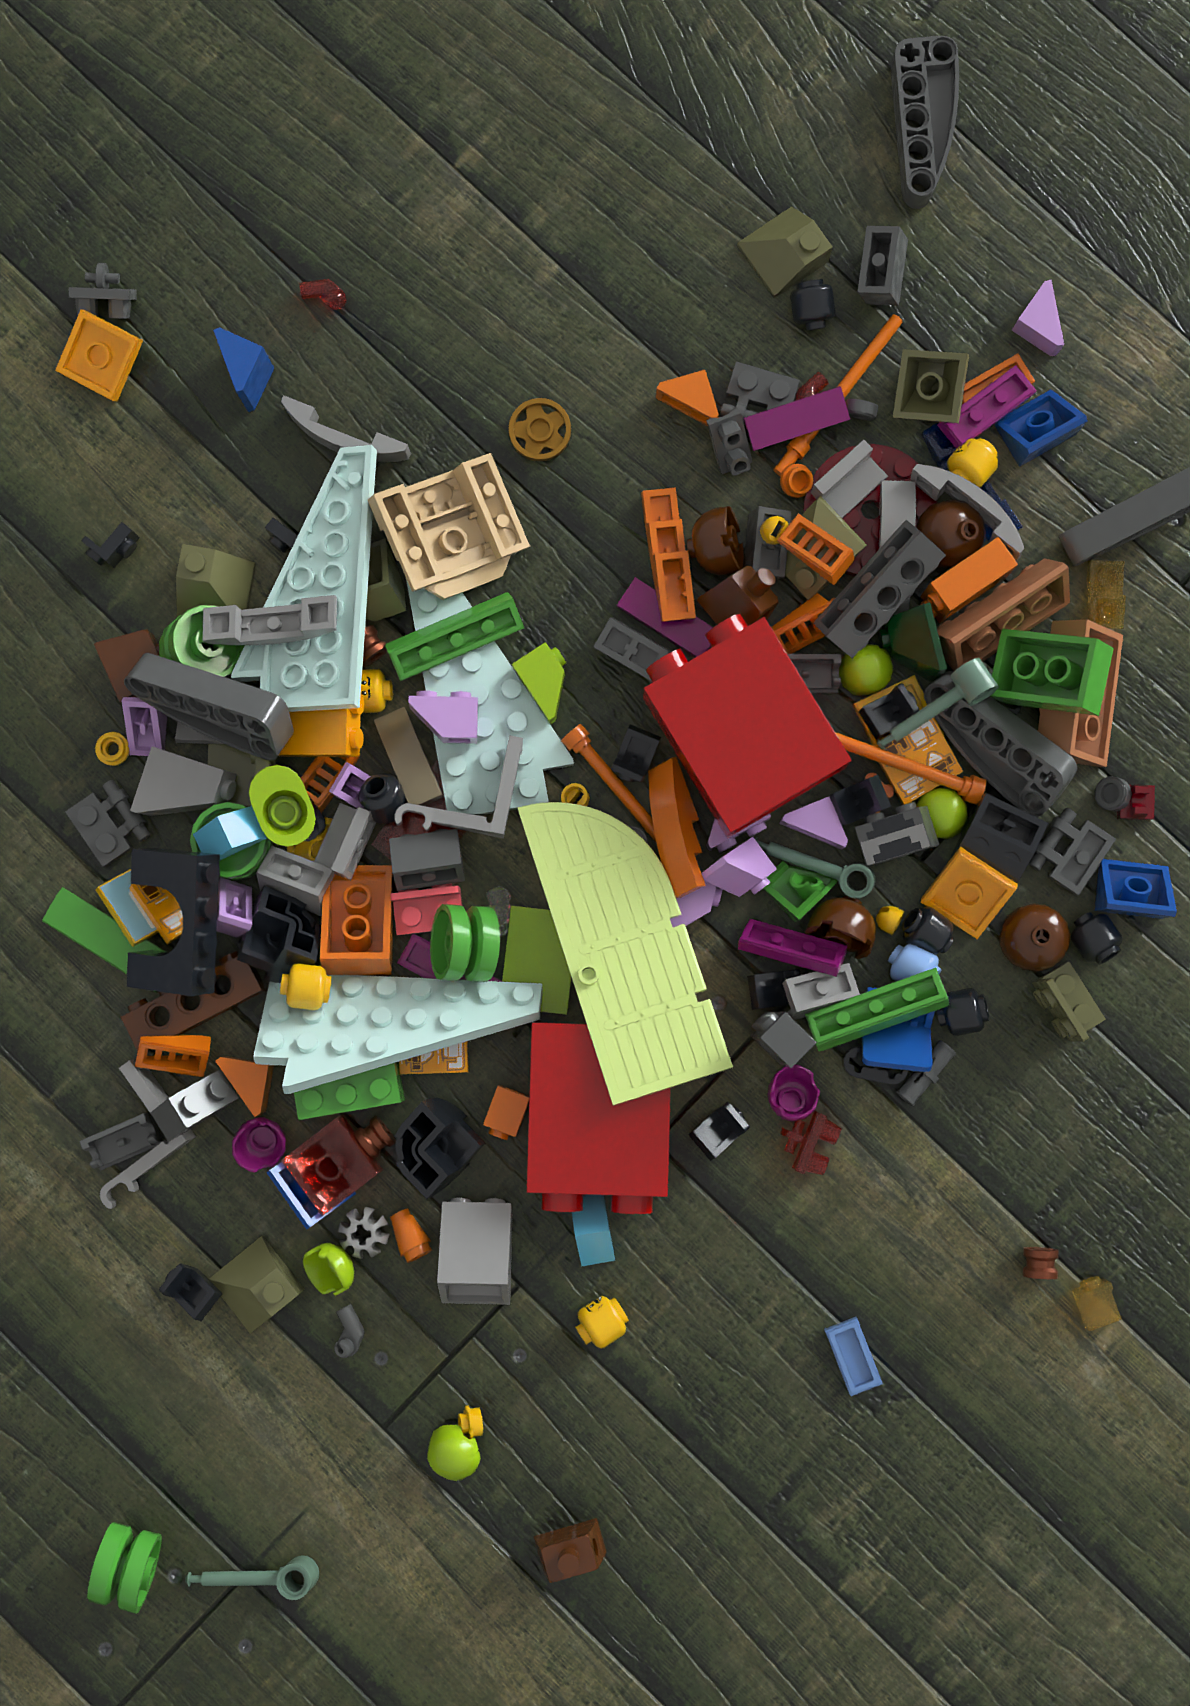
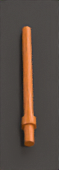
(800, 445)

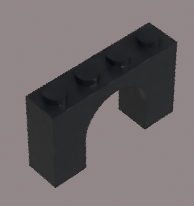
(194, 884)

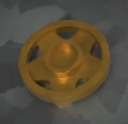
(539, 429)

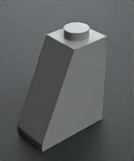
(180, 785)

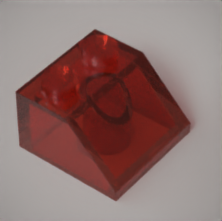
(331, 1165)

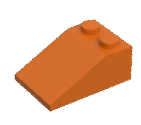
(358, 923)

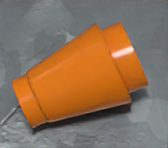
(410, 1236)

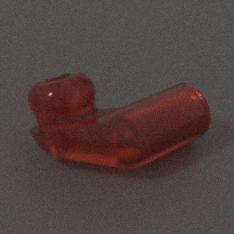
(326, 290)
(812, 386)

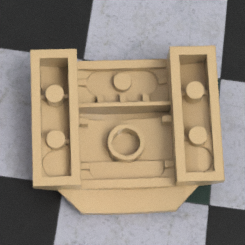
(451, 528)

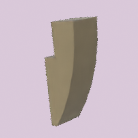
(408, 758)

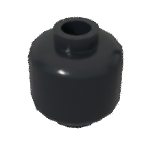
(812, 304)
(382, 796)
(928, 930)
(1096, 938)
(965, 1012)

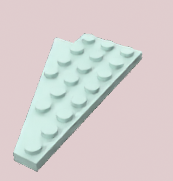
(324, 561)
(505, 708)
(384, 1022)

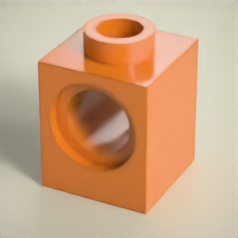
(506, 1112)

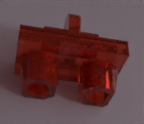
(817, 1129)

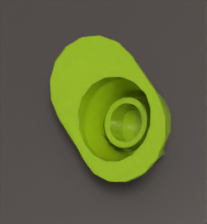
(282, 805)

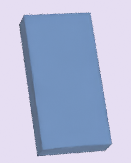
(853, 1356)

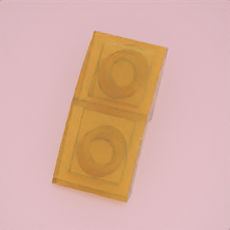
(1105, 593)

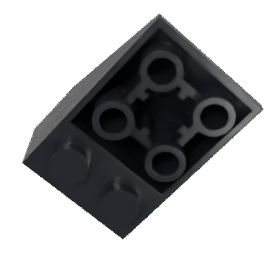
(1001, 836)

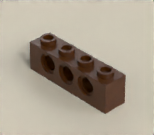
(244, 986)

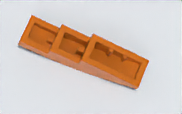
(668, 555)
(673, 828)

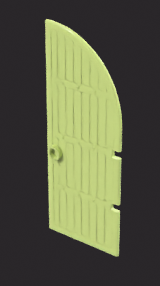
(622, 952)

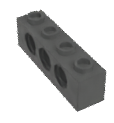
(880, 572)
(782, 1038)

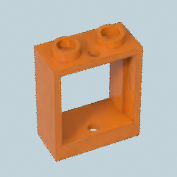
(969, 579)

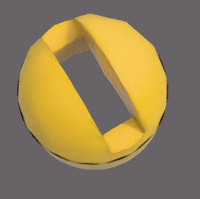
(768, 527)
(572, 792)
(889, 918)

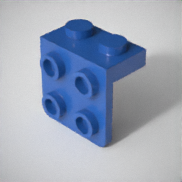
(901, 1046)

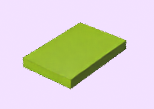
(537, 957)

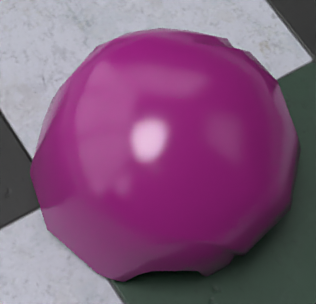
(793, 1093)
(258, 1144)

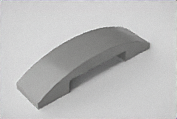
(306, 418)
(936, 481)
(896, 506)
(270, 624)

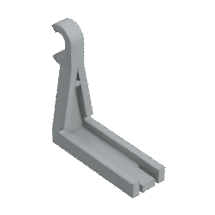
(470, 822)
(152, 1096)

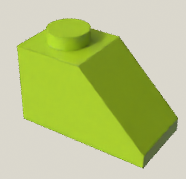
(543, 678)

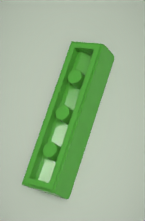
(454, 636)
(92, 929)
(877, 1009)

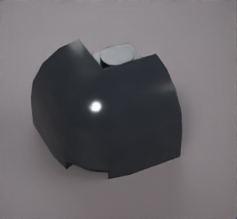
(279, 935)
(435, 1145)

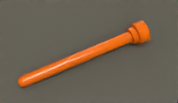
(580, 743)
(969, 788)

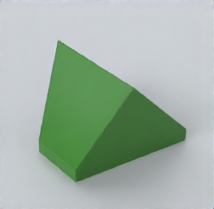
(797, 889)

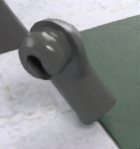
(352, 1333)

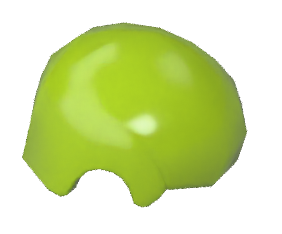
(867, 671)
(946, 810)
(329, 1268)
(452, 1453)

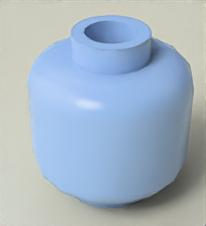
(911, 961)

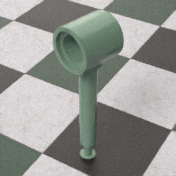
(971, 682)
(823, 867)
(281, 1578)

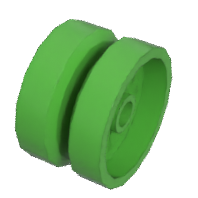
(183, 643)
(241, 864)
(464, 943)
(124, 1567)

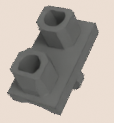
(118, 299)
(730, 443)

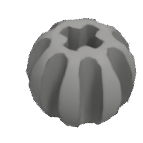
(368, 1224)

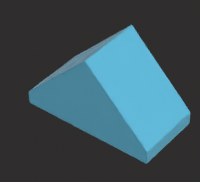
(230, 833)
(593, 1231)

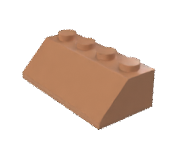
(1012, 605)
(1079, 734)

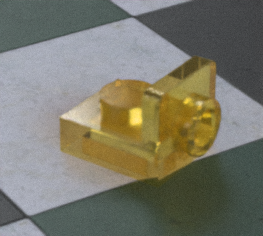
(1096, 1303)

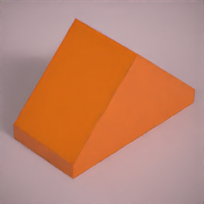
(689, 395)
(249, 1080)

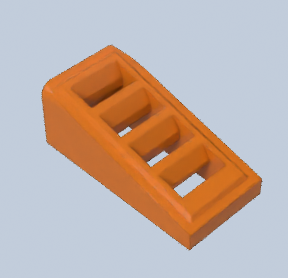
(809, 557)
(807, 635)
(316, 770)
(192, 1062)

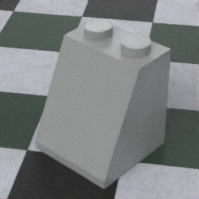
(475, 1252)

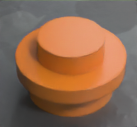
(796, 480)

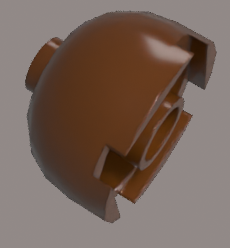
(954, 529)
(716, 542)
(846, 923)
(1020, 941)

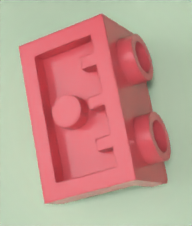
(416, 908)

